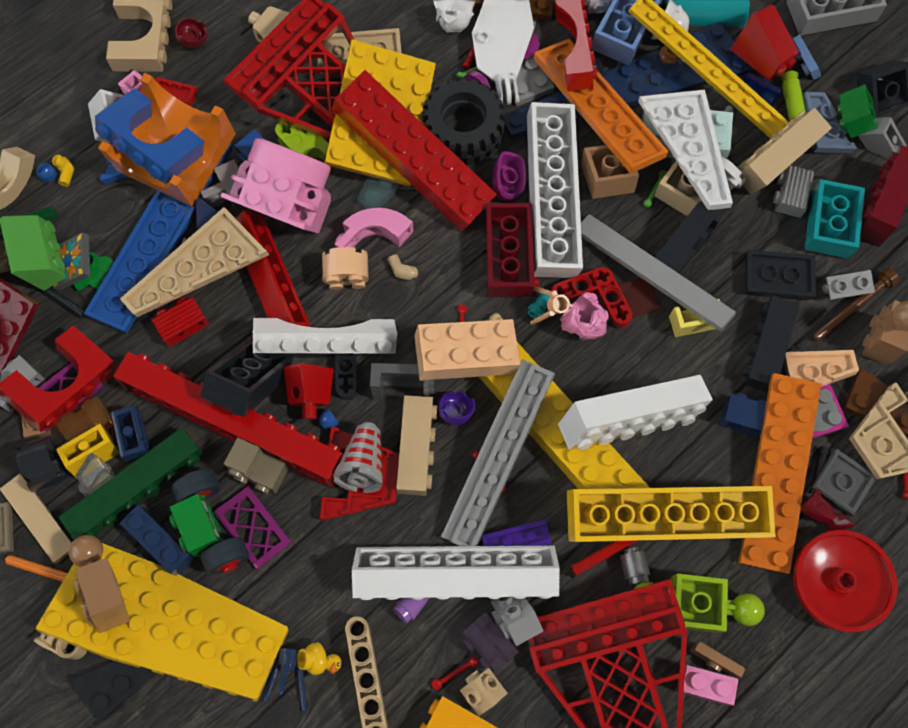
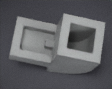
(224, 173)

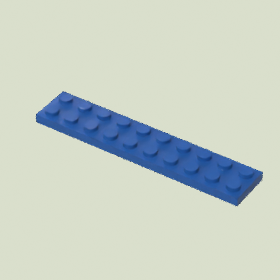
(147, 246)

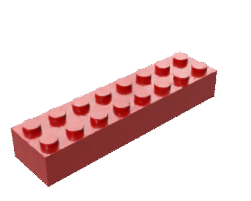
(412, 150)

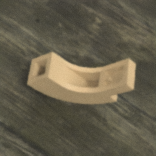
(14, 173)

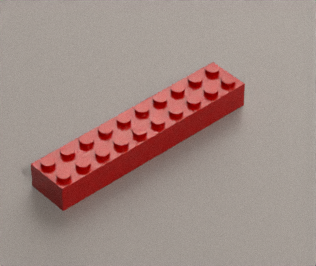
(183, 398)

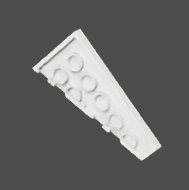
(689, 134)

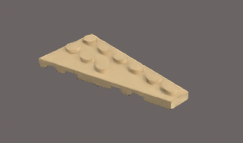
(207, 255)

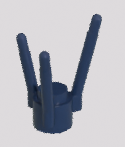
(286, 663)

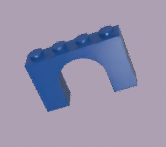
(160, 160)

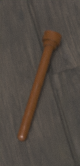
(885, 280)

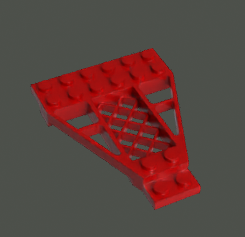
(282, 57)
(608, 627)

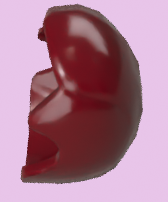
(191, 33)

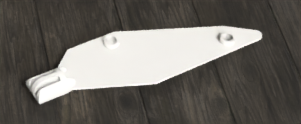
(501, 43)

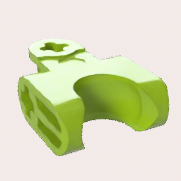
(296, 140)

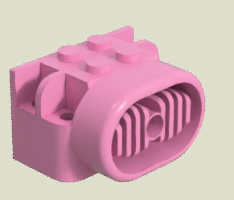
(283, 185)

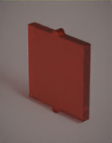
(638, 296)

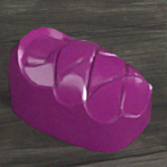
(509, 176)

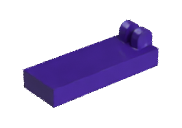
(525, 535)

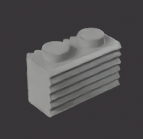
(793, 191)

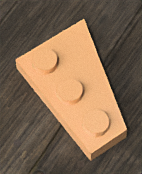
(821, 366)

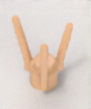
(556, 304)

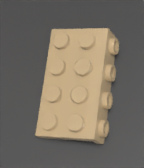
(339, 45)

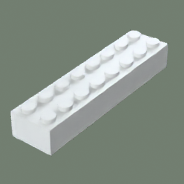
(554, 190)
(455, 572)

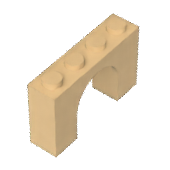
(148, 52)

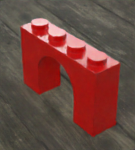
(46, 407)

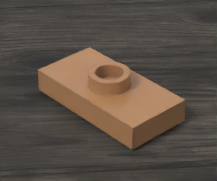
(716, 660)

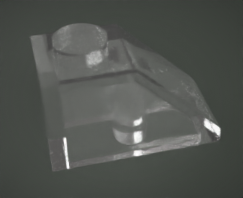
(93, 474)

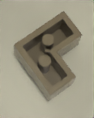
(250, 464)

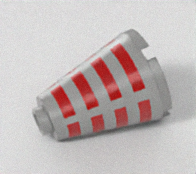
(361, 461)

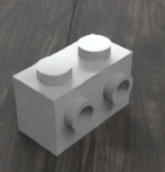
(516, 619)

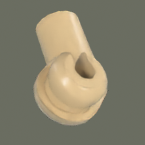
(400, 270)

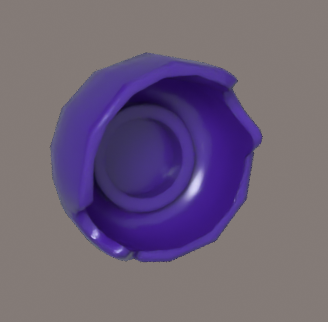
(456, 408)

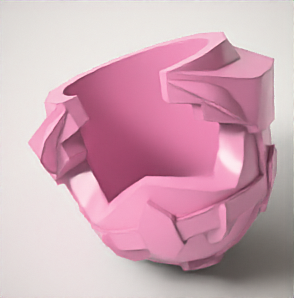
(585, 318)

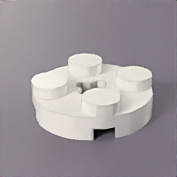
(732, 174)

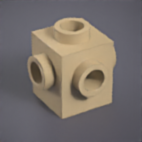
(483, 691)

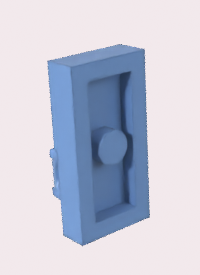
(809, 65)

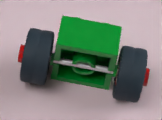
(199, 526)

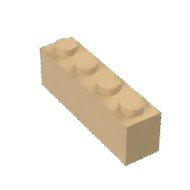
(415, 445)

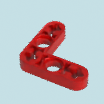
(601, 288)

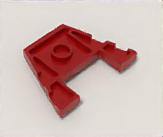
(358, 500)

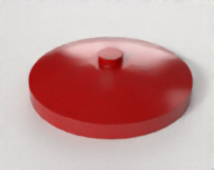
(845, 581)

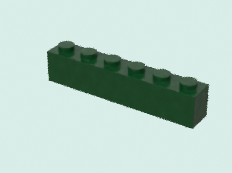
(132, 485)

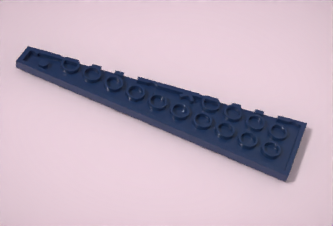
(650, 76)

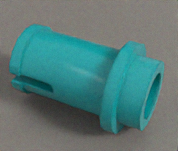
(539, 306)

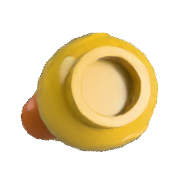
(315, 660)

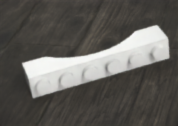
(278, 336)

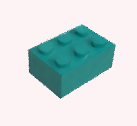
(835, 219)

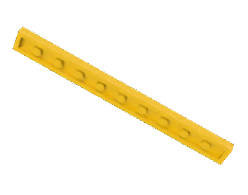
(708, 66)

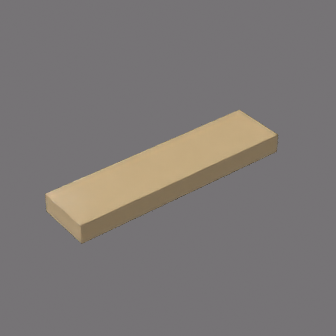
(37, 518)

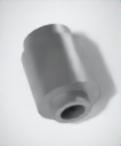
(635, 566)

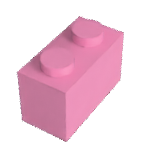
(709, 685)

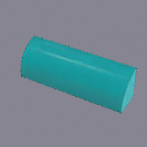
(708, 12)

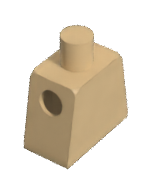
(266, 22)

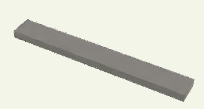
(656, 273)

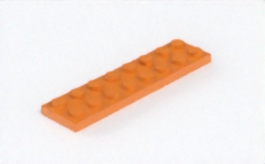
(604, 112)
(783, 465)

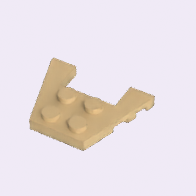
(881, 439)

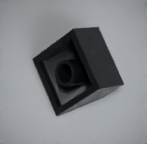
(886, 85)

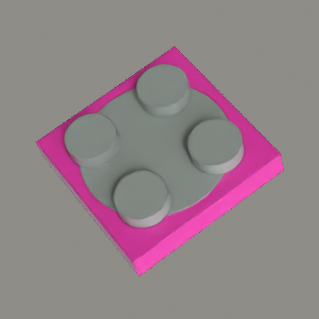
(829, 414)

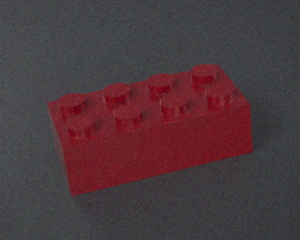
(888, 199)
(509, 250)

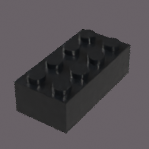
(245, 379)

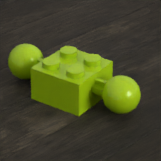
(706, 603)

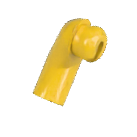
(65, 168)

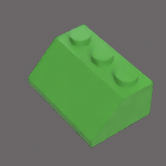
(33, 250)

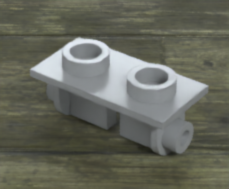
(849, 285)

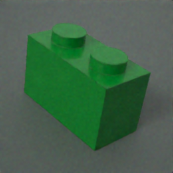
(857, 111)

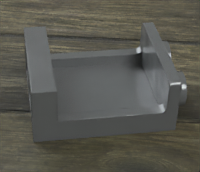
(397, 376)

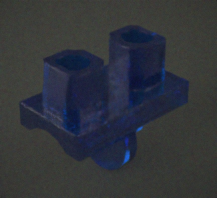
(763, 88)

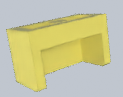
(687, 323)

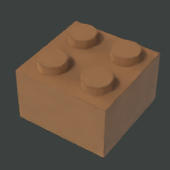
(606, 174)

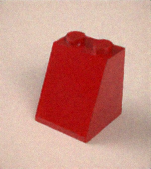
(766, 44)

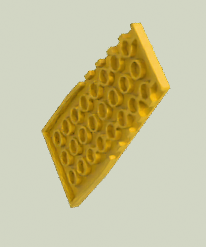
(172, 628)

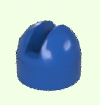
(46, 172)
(327, 420)

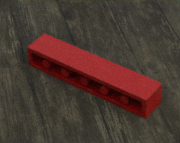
(270, 274)

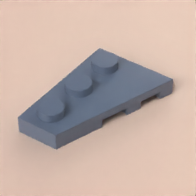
(835, 139)

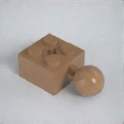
(888, 334)
(97, 585)

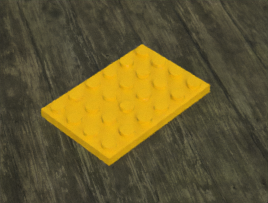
(402, 76)

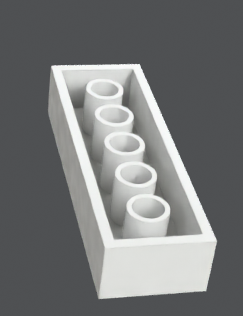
(634, 412)

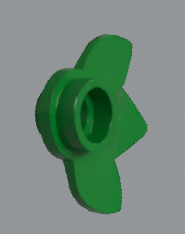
(98, 270)

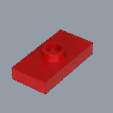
(183, 92)

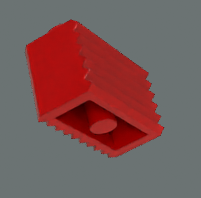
(179, 321)

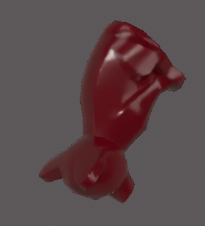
(822, 511)

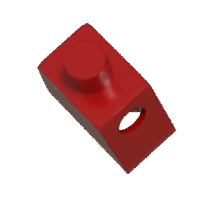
(308, 387)

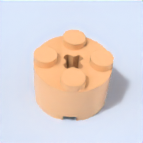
(345, 268)

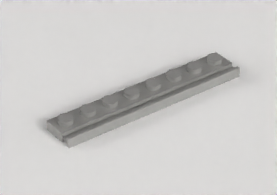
(498, 454)

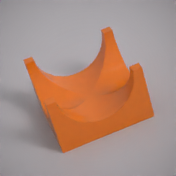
(167, 120)

